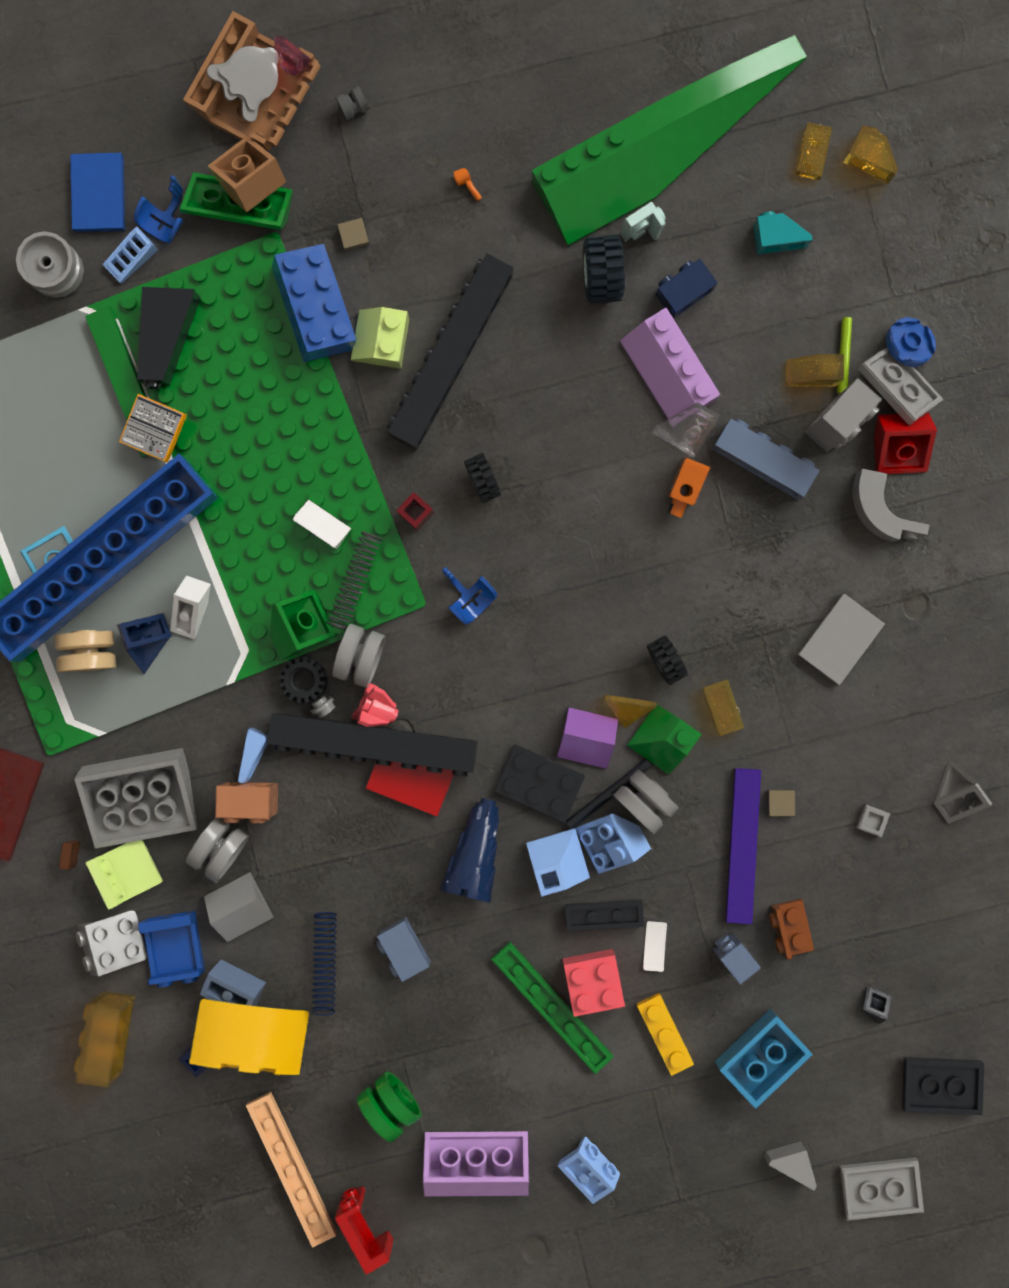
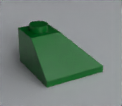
(299, 624)
(664, 739)

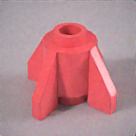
(375, 708)

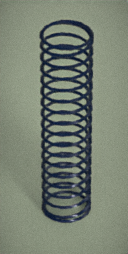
(316, 916)

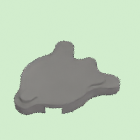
(249, 76)

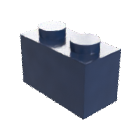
(686, 287)

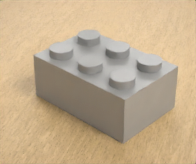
(844, 416)

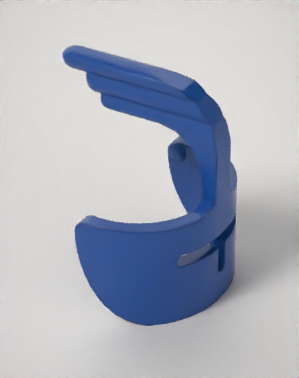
(145, 209)
(484, 599)

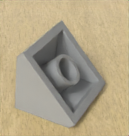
(237, 907)

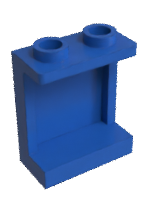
(173, 948)

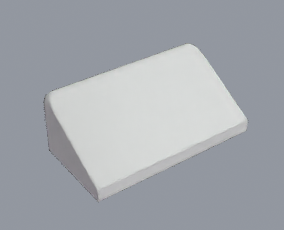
(322, 524)

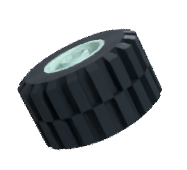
(603, 269)

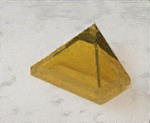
(628, 709)

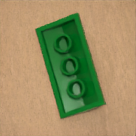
(209, 199)

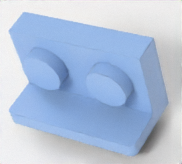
(590, 1171)

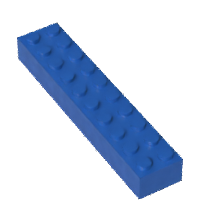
(101, 556)

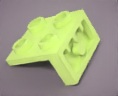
(124, 872)

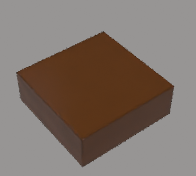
(69, 854)

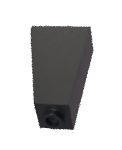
(163, 332)

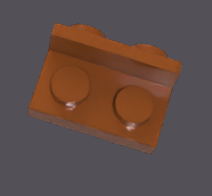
(791, 927)

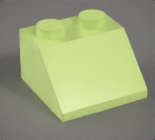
(381, 337)

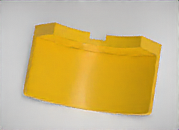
(249, 1038)

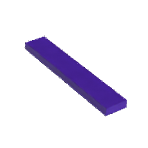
(743, 846)

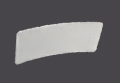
(654, 946)

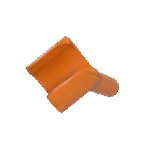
(462, 176)

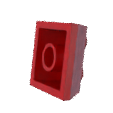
(901, 446)

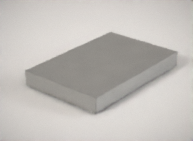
(900, 386)
(841, 639)
(881, 1188)

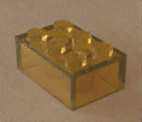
(104, 1039)

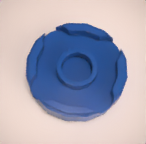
(910, 342)

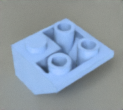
(612, 842)
(557, 861)

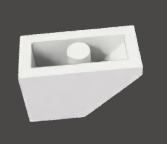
(189, 606)

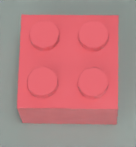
(593, 982)

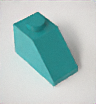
(779, 234)

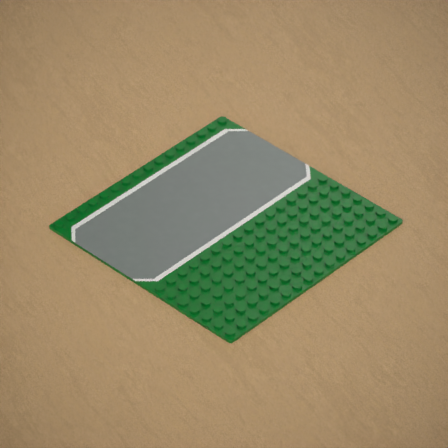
(257, 433)

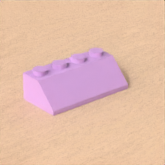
(668, 364)
(476, 1164)

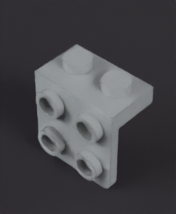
(111, 943)

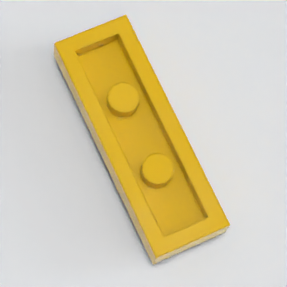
(665, 1034)

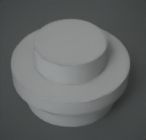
(322, 706)

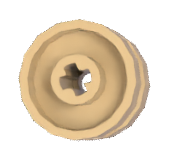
(85, 652)

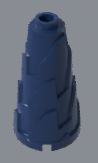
(472, 866)

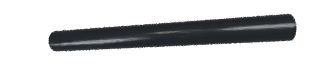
(605, 795)

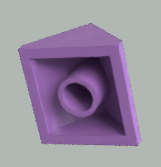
(588, 738)

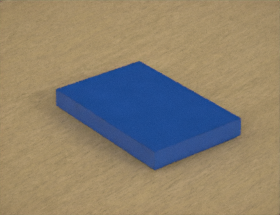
(97, 192)

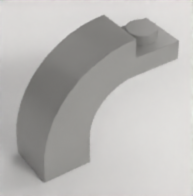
(875, 515)

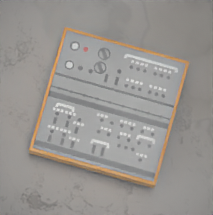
(153, 428)

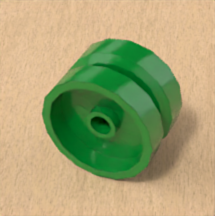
(389, 1106)

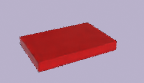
(411, 786)

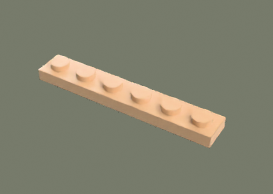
(291, 1169)

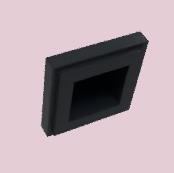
(876, 1005)

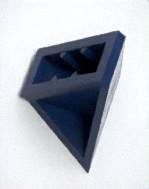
(145, 639)

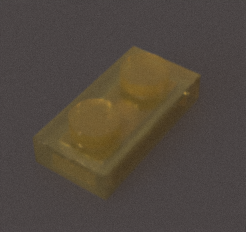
(813, 151)
(723, 707)

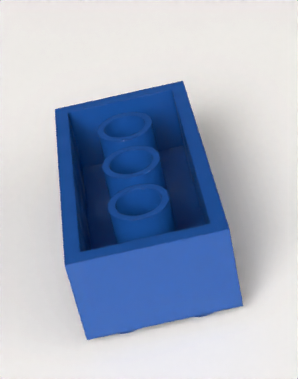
(313, 302)

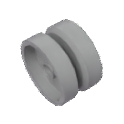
(49, 264)
(354, 654)
(646, 801)
(214, 847)

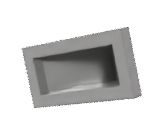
(793, 1162)

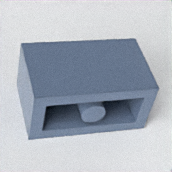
(402, 949)
(735, 957)
(232, 985)

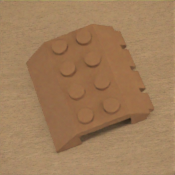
(273, 113)

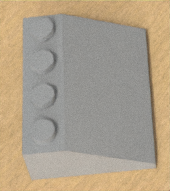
(137, 798)

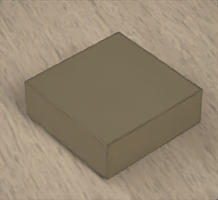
(353, 234)
(781, 802)

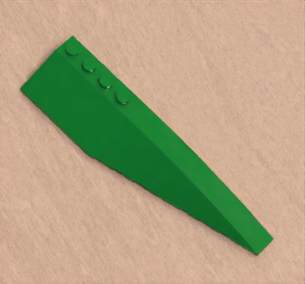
(655, 145)

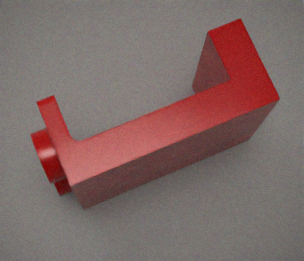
(368, 1250)

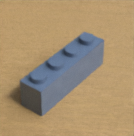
(765, 459)

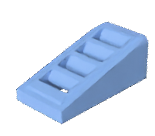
(123, 249)
(253, 750)

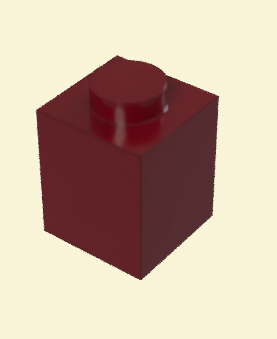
(415, 511)

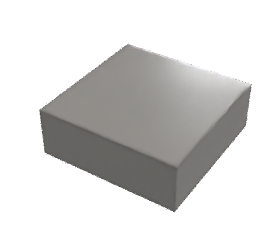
(872, 820)

